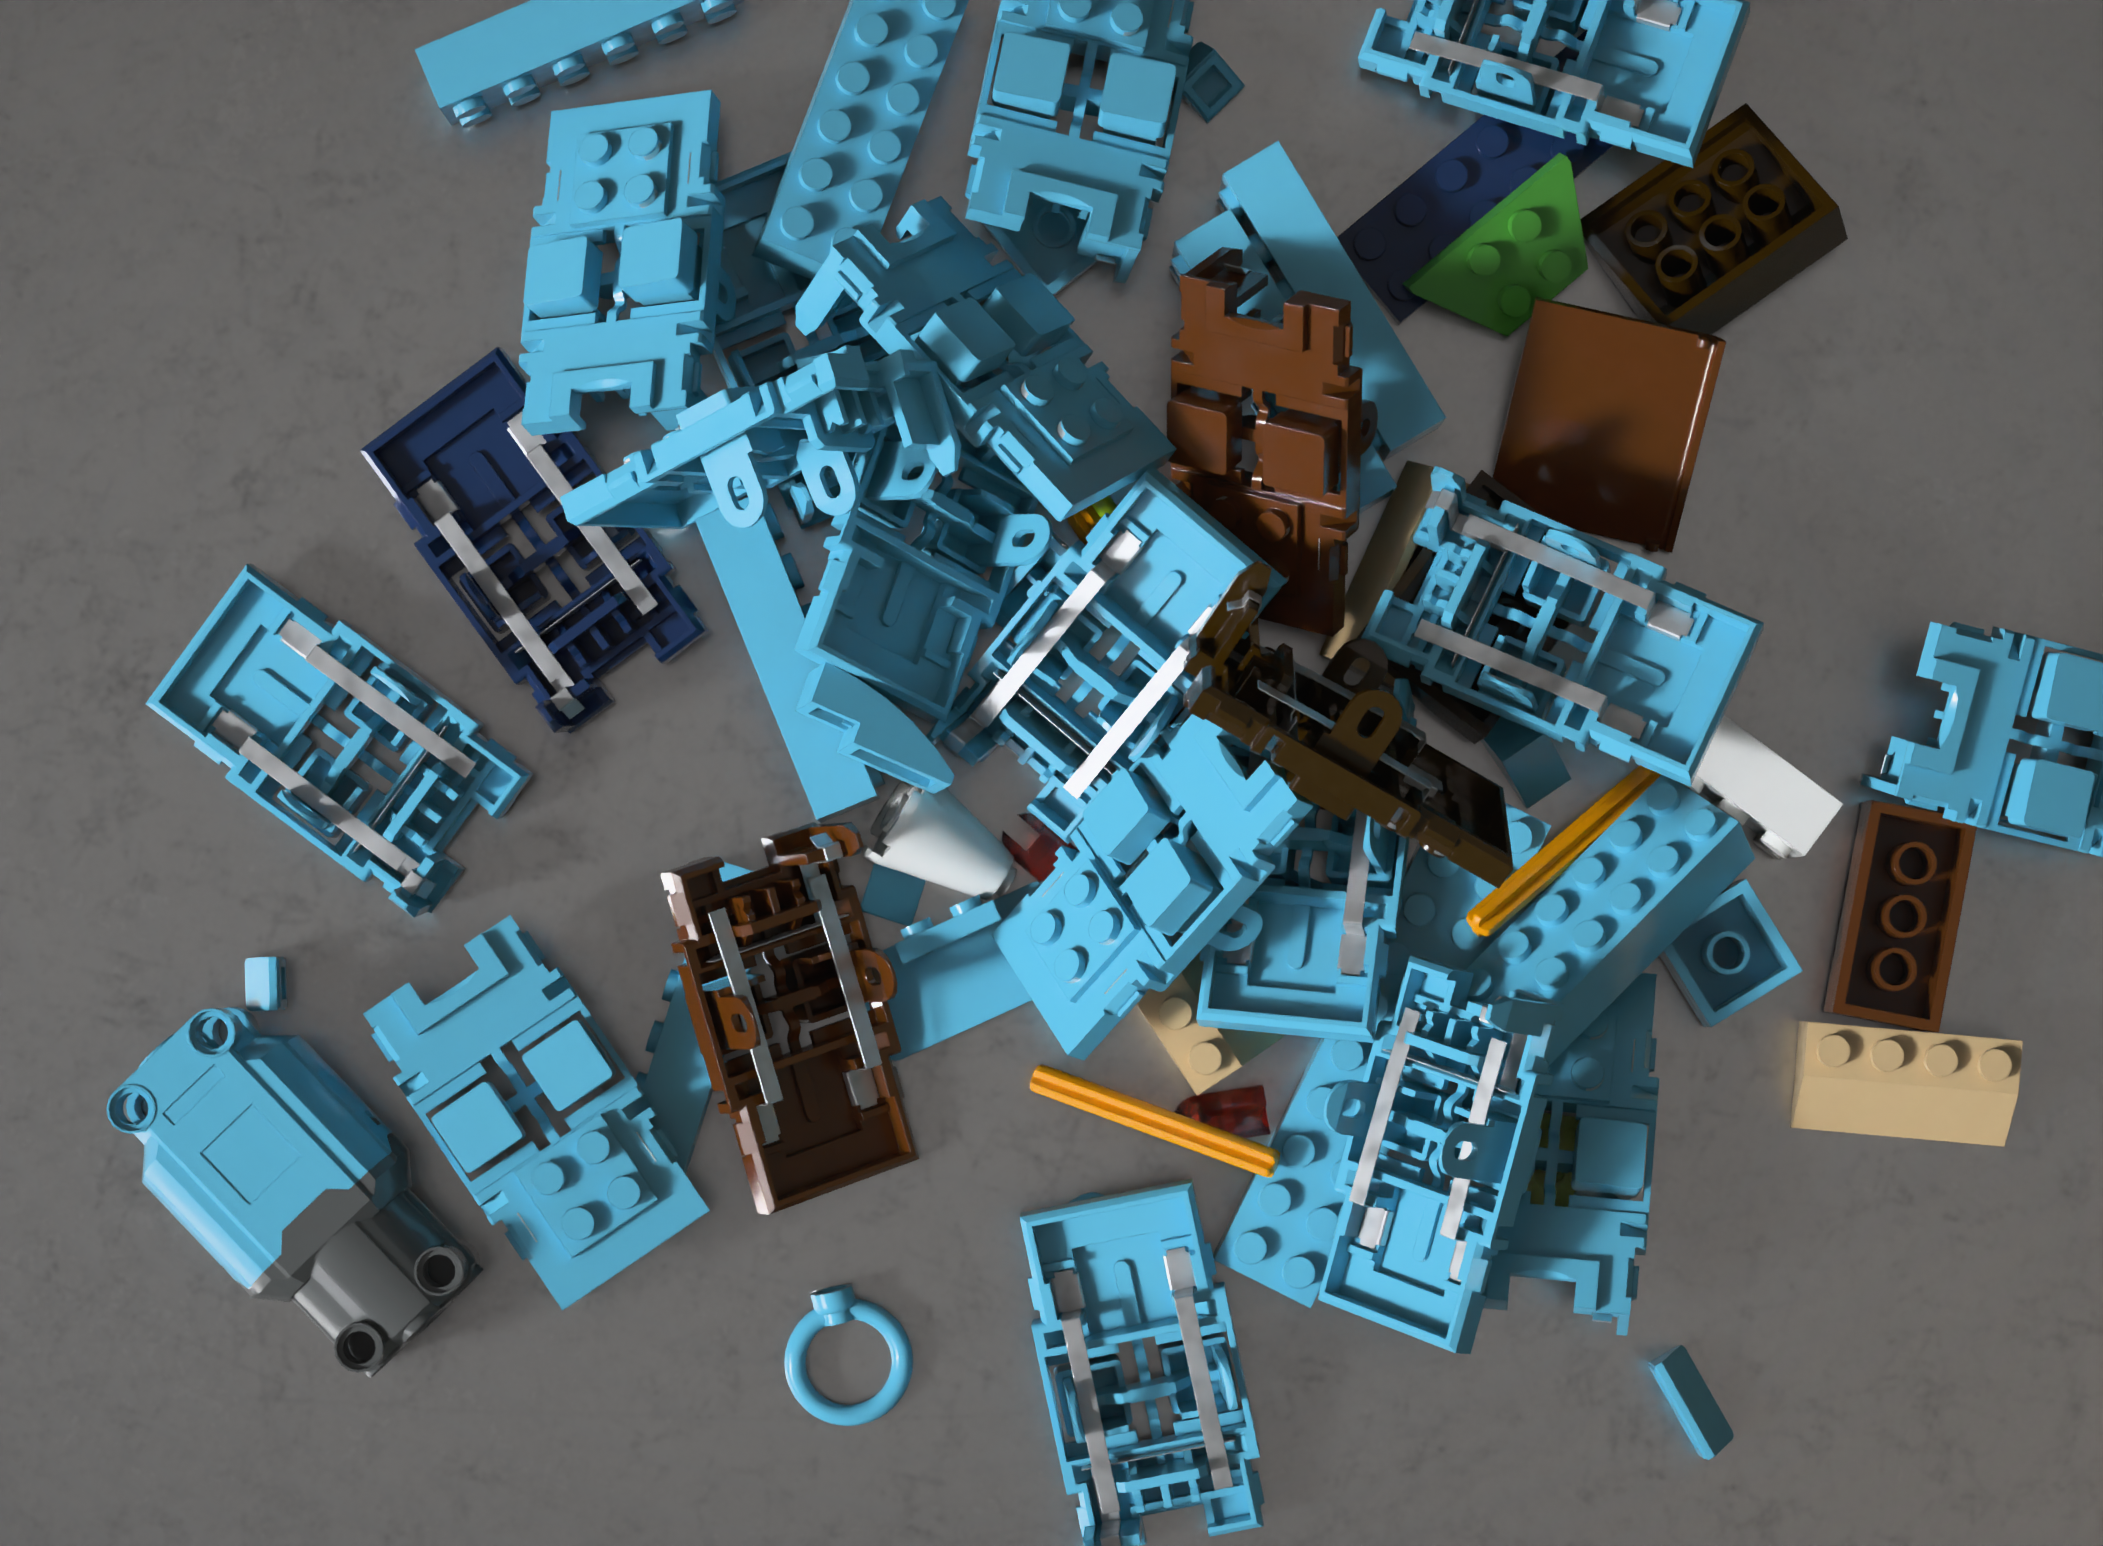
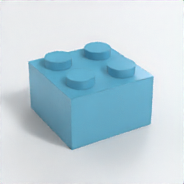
(1729, 955)

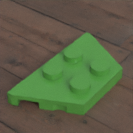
(1512, 254)

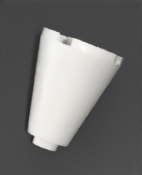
(939, 843)

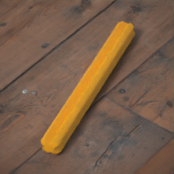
(1557, 855)
(1155, 1121)

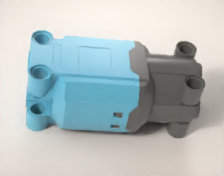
(292, 1184)

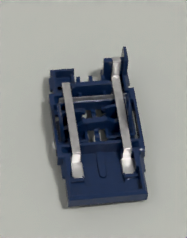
(469, 467)

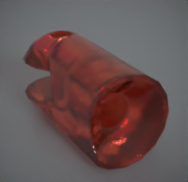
(1041, 854)
(1234, 1110)

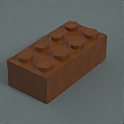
(1900, 916)

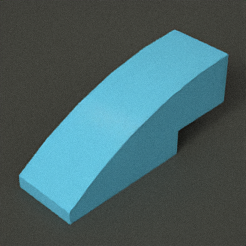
(873, 729)

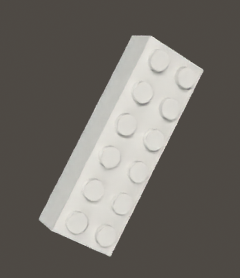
(1749, 781)

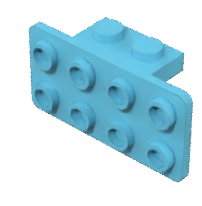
(953, 973)

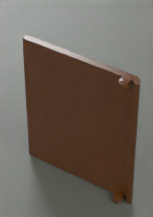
(1608, 421)

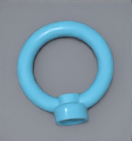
(833, 1307)

